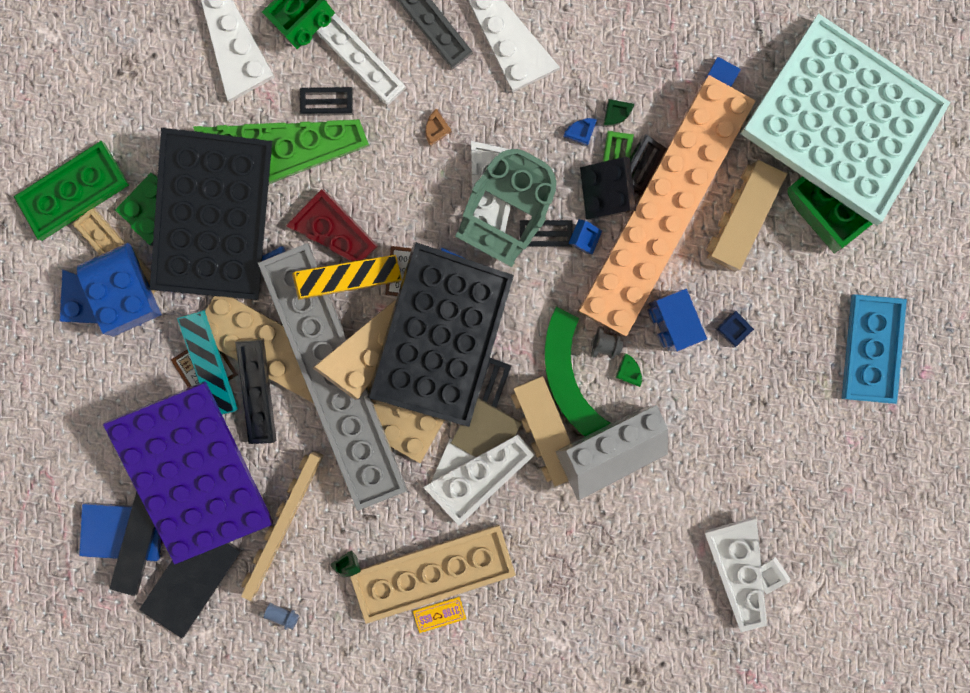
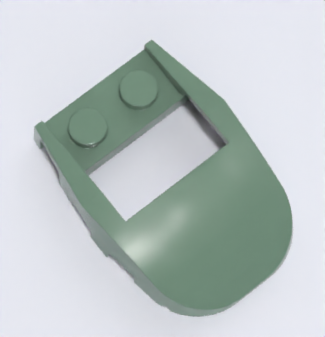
(519, 181)

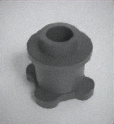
(606, 344)

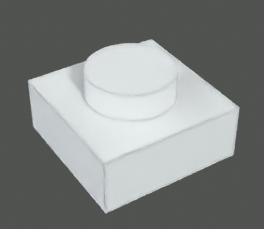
(773, 575)

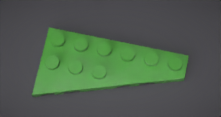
(301, 144)

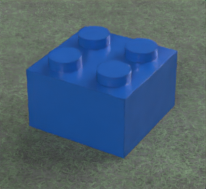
(677, 321)

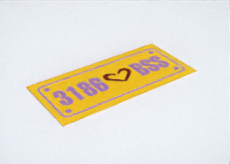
(439, 615)

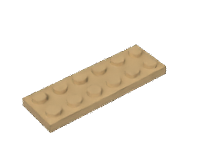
(433, 573)

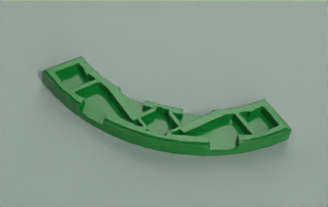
(561, 375)

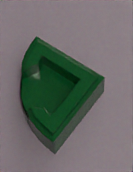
(616, 112)
(346, 565)

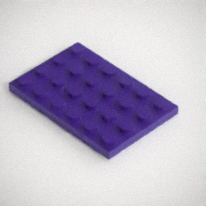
(188, 472)

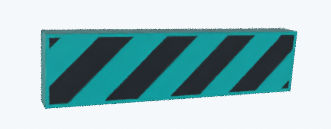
(207, 359)

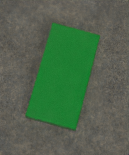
(71, 190)

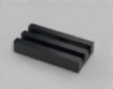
(326, 111)
(639, 188)
(569, 223)
(498, 364)

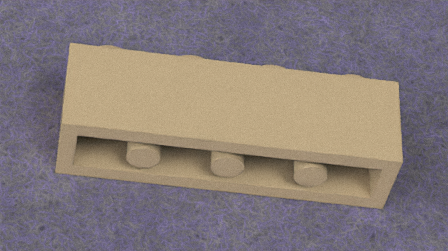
(746, 215)
(545, 424)

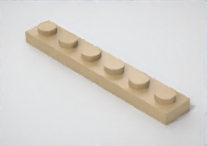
(276, 534)

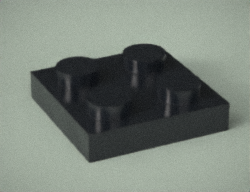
(608, 188)

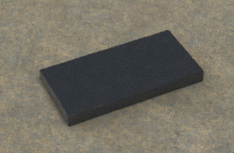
(188, 588)

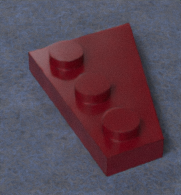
(331, 226)

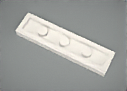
(361, 60)

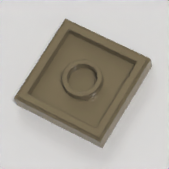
(487, 429)

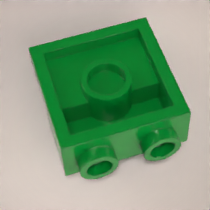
(299, 18)
(140, 207)

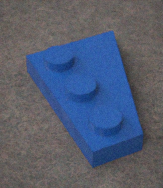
(74, 301)

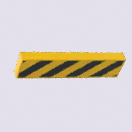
(346, 277)

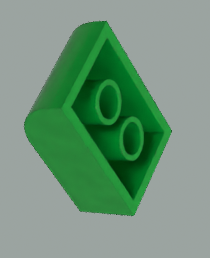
(826, 215)

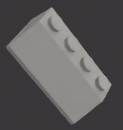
(614, 451)

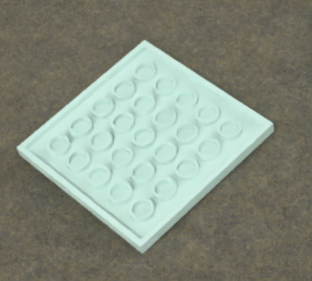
(846, 119)

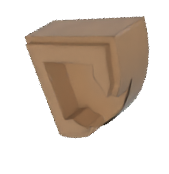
(436, 128)

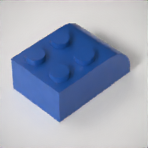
(117, 290)

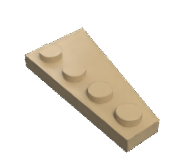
(355, 360)

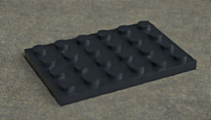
(210, 214)
(440, 335)

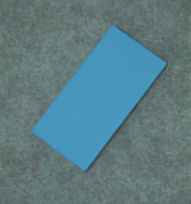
(874, 348)

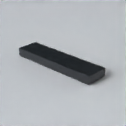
(256, 391)
(133, 550)

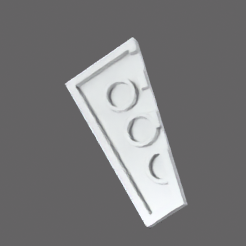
(513, 45)
(474, 482)
(739, 566)

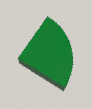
(629, 371)

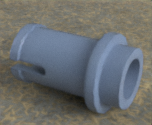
(281, 616)

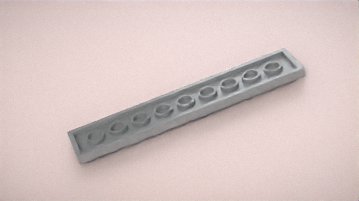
(349, 423)

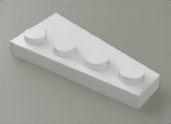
(235, 49)
(490, 208)

